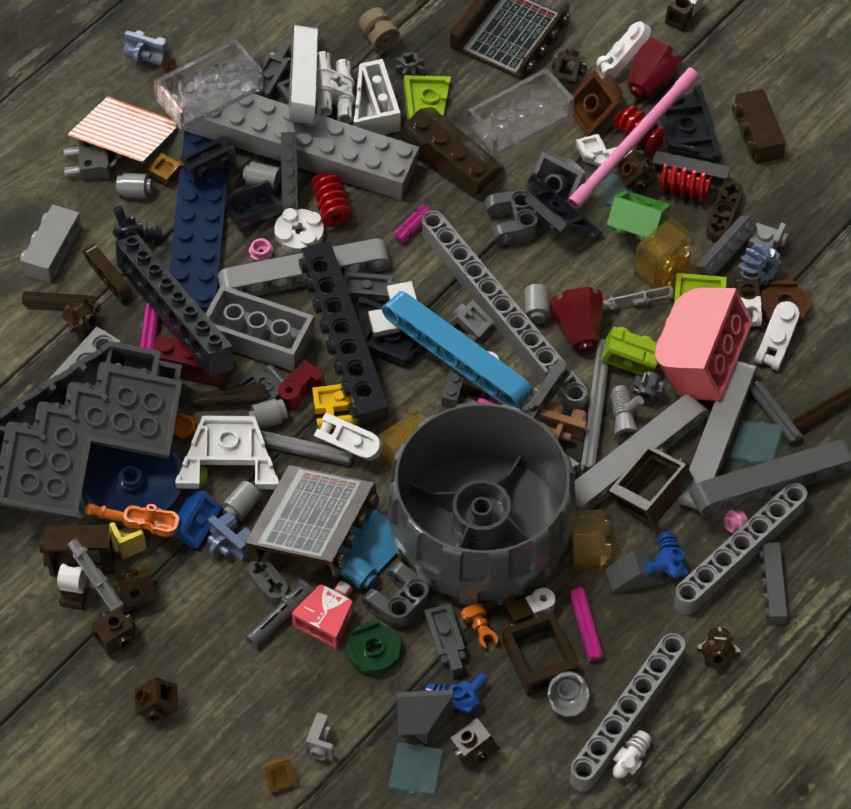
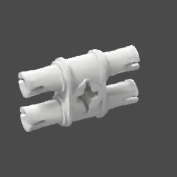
(334, 87)

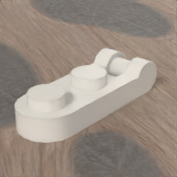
(624, 49)
(778, 335)
(349, 437)

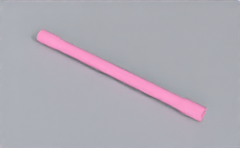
(585, 190)

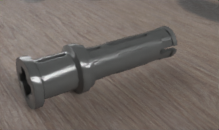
(280, 614)

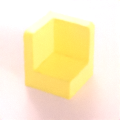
(128, 540)

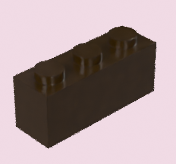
(759, 126)

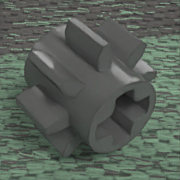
(409, 65)
(649, 387)

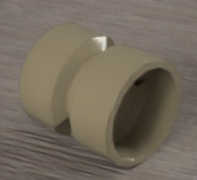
(379, 29)

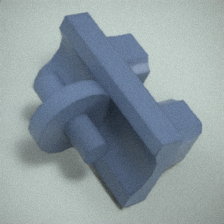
(144, 47)
(225, 540)

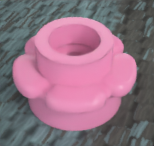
(260, 245)
(734, 520)

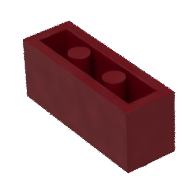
(174, 352)

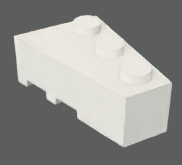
(375, 101)

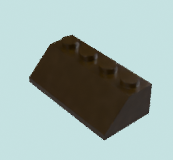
(451, 150)

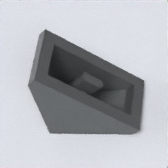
(630, 573)

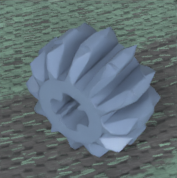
(760, 263)

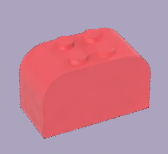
(703, 341)

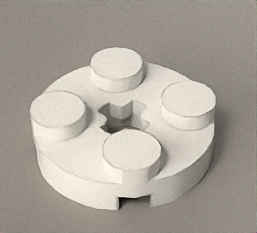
(295, 219)

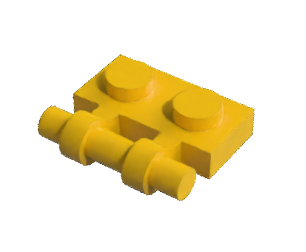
(330, 400)

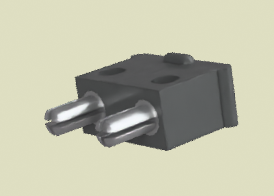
(93, 161)

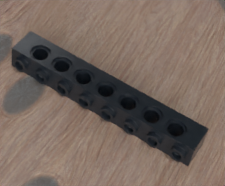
(174, 306)
(365, 410)

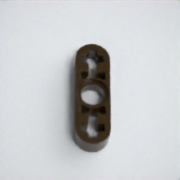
(722, 202)
(107, 273)

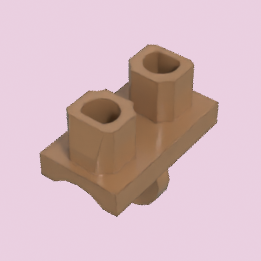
(562, 425)

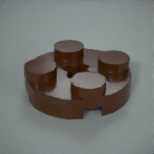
(788, 291)

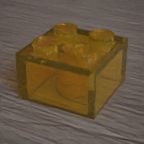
(663, 254)

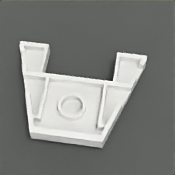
(227, 442)

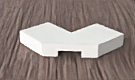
(594, 151)
(379, 324)

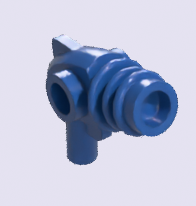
(670, 557)
(463, 694)

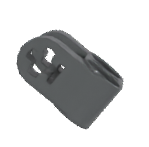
(524, 220)
(401, 601)

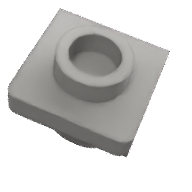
(769, 235)
(471, 319)
(317, 739)

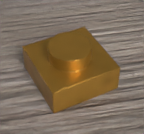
(164, 169)
(279, 774)

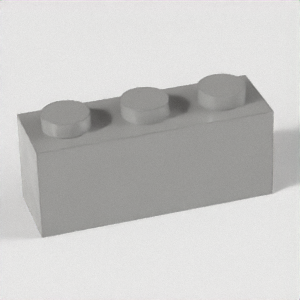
(51, 243)

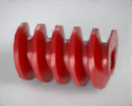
(629, 119)
(685, 183)
(331, 199)

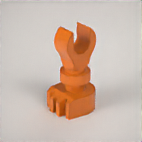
(475, 614)

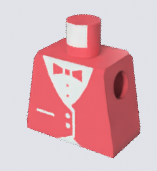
(325, 613)

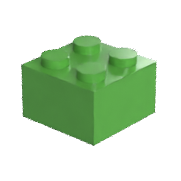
(637, 214)

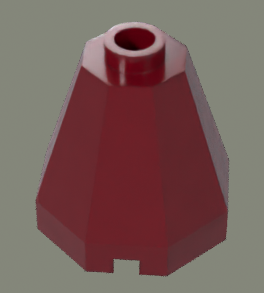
(653, 68)
(579, 316)

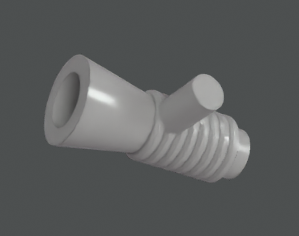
(623, 412)

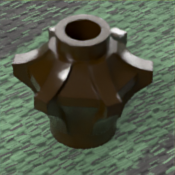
(81, 316)
(718, 648)

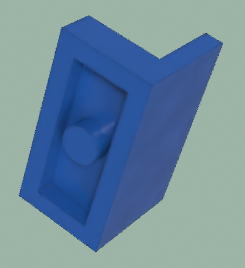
(194, 517)

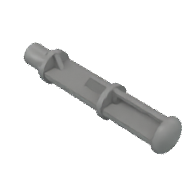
(638, 298)
(95, 576)

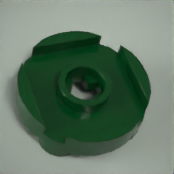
(368, 662)

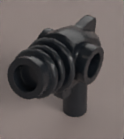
(129, 227)

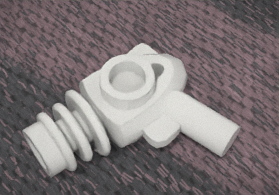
(628, 758)

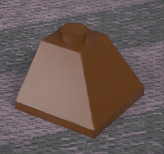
(595, 101)

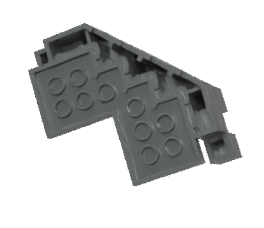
(106, 399)

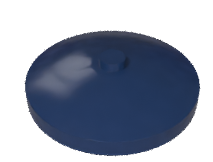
(130, 478)

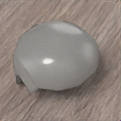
(568, 694)

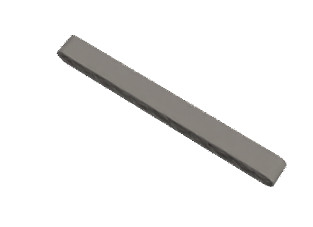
(512, 321)

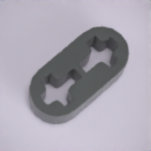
(264, 584)

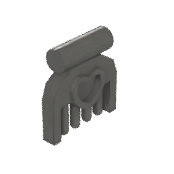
(270, 377)

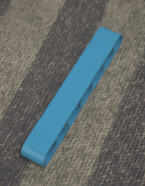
(457, 350)

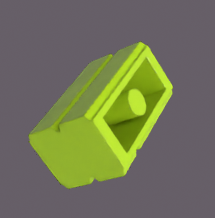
(629, 351)

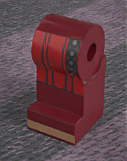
(299, 384)

